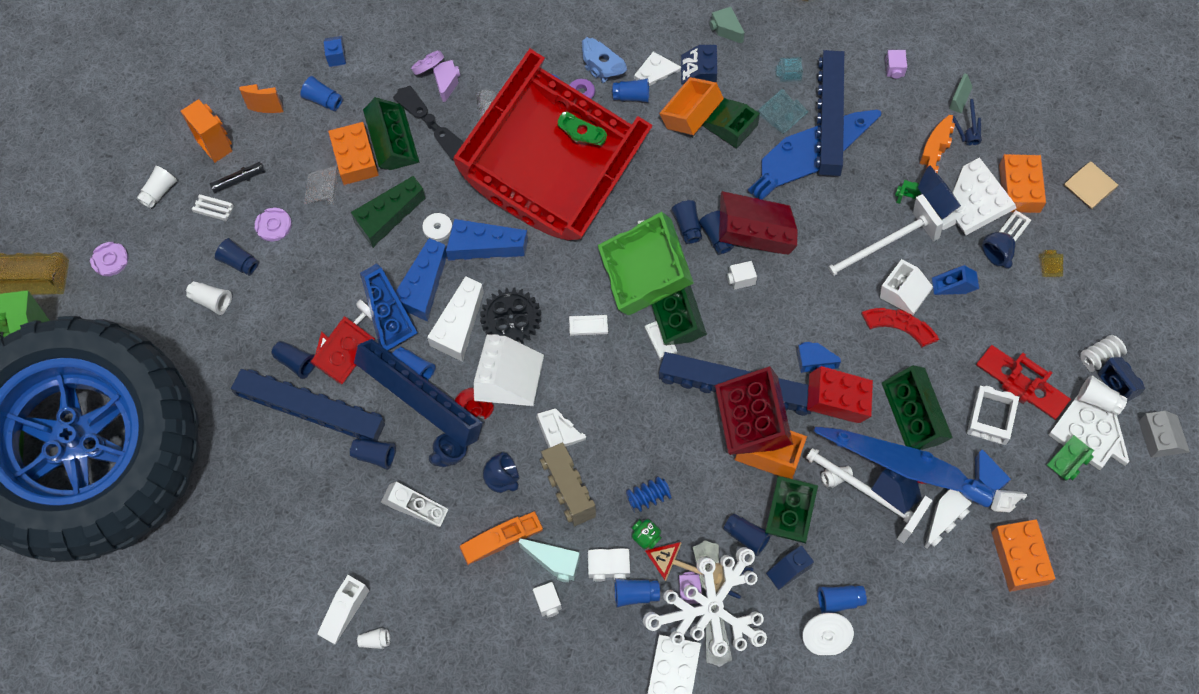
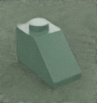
(727, 25)

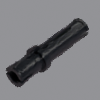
(237, 177)

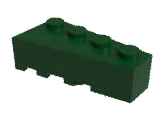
(387, 210)

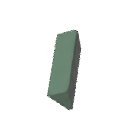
(961, 95)

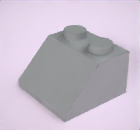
(1163, 434)

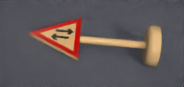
(665, 556)

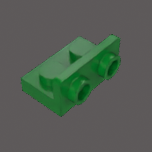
(1070, 458)

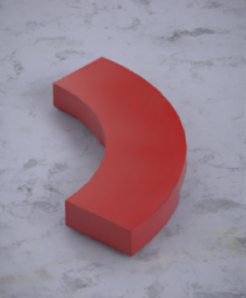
(900, 320)

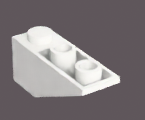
(414, 504)
(946, 512)
(342, 609)

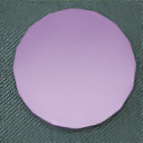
(428, 62)
(273, 224)
(108, 264)

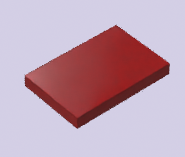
(339, 350)

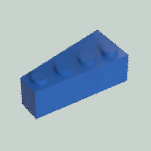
(484, 241)
(422, 280)
(386, 310)

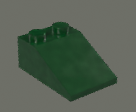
(791, 509)

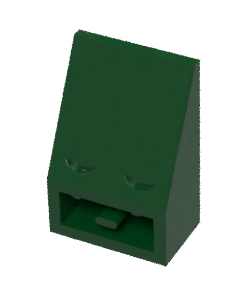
(732, 121)

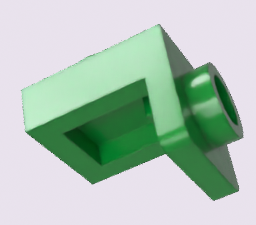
(908, 189)

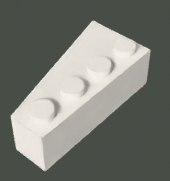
(457, 321)

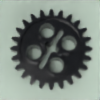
(509, 301)

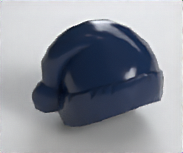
(999, 249)
(442, 447)
(501, 473)

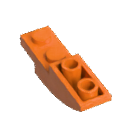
(937, 143)
(500, 537)

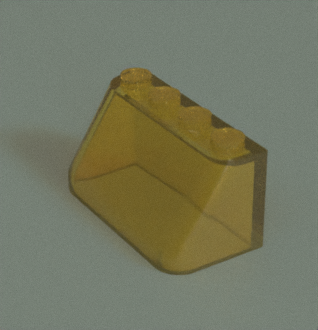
(33, 272)

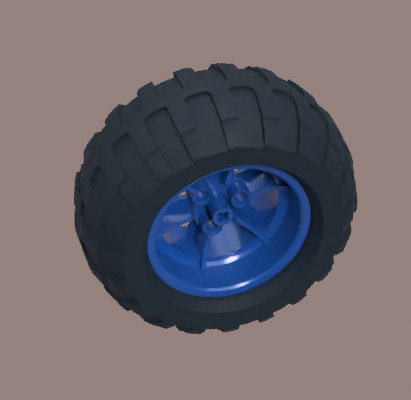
(148, 470)

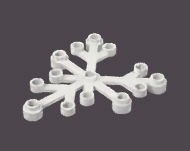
(688, 612)

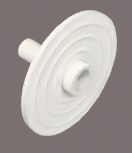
(828, 634)

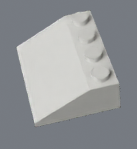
(507, 372)

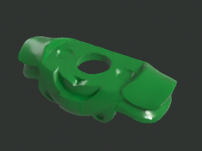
(571, 123)

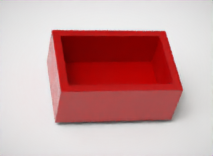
(840, 395)

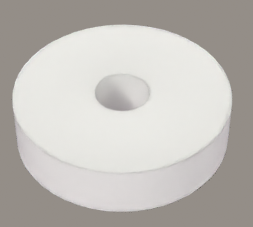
(434, 220)

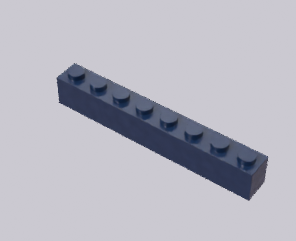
(831, 113)
(705, 375)
(418, 393)
(308, 406)

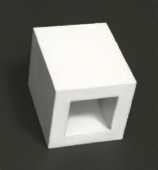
(742, 275)
(547, 600)

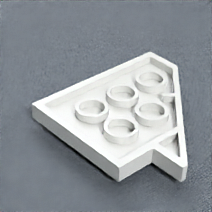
(980, 199)
(1094, 428)

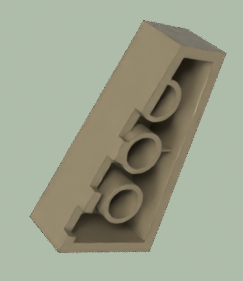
(568, 484)

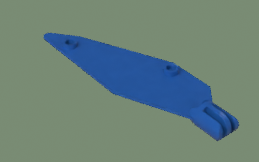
(797, 153)
(911, 463)

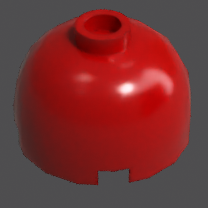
(476, 408)

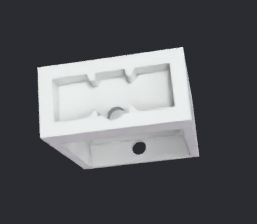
(989, 432)

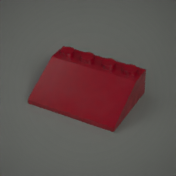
(757, 224)
(753, 413)

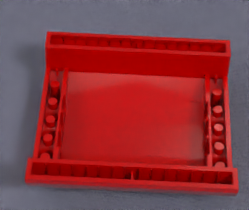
(533, 166)

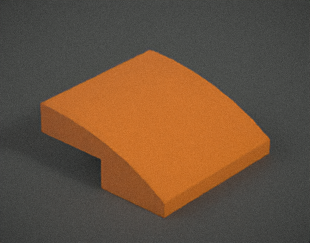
(261, 100)

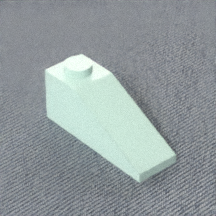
(556, 560)

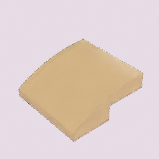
(1091, 185)

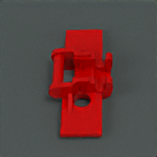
(1022, 386)

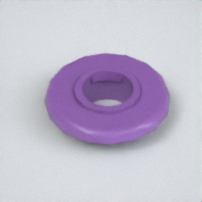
(587, 85)

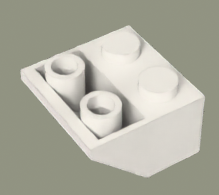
(906, 287)

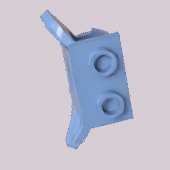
(592, 51)

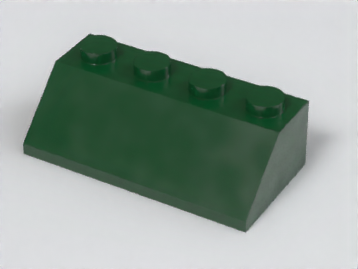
(390, 134)
(679, 318)
(916, 408)

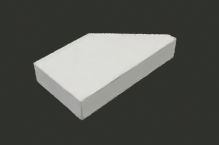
(1005, 500)

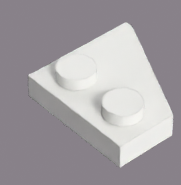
(656, 69)
(558, 429)

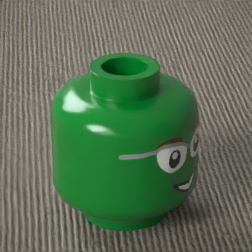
(646, 534)

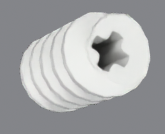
(1101, 352)

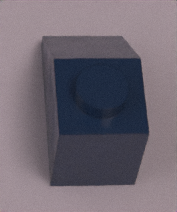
(790, 567)

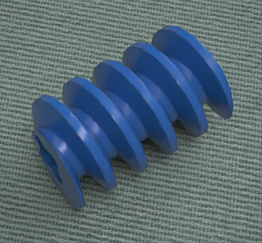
(648, 494)

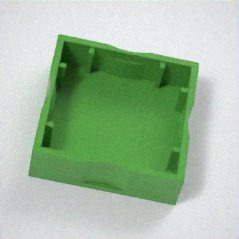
(645, 264)

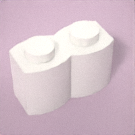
(608, 563)

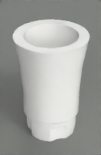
(156, 187)
(209, 296)
(1101, 396)

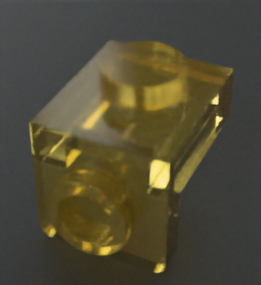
(1052, 263)

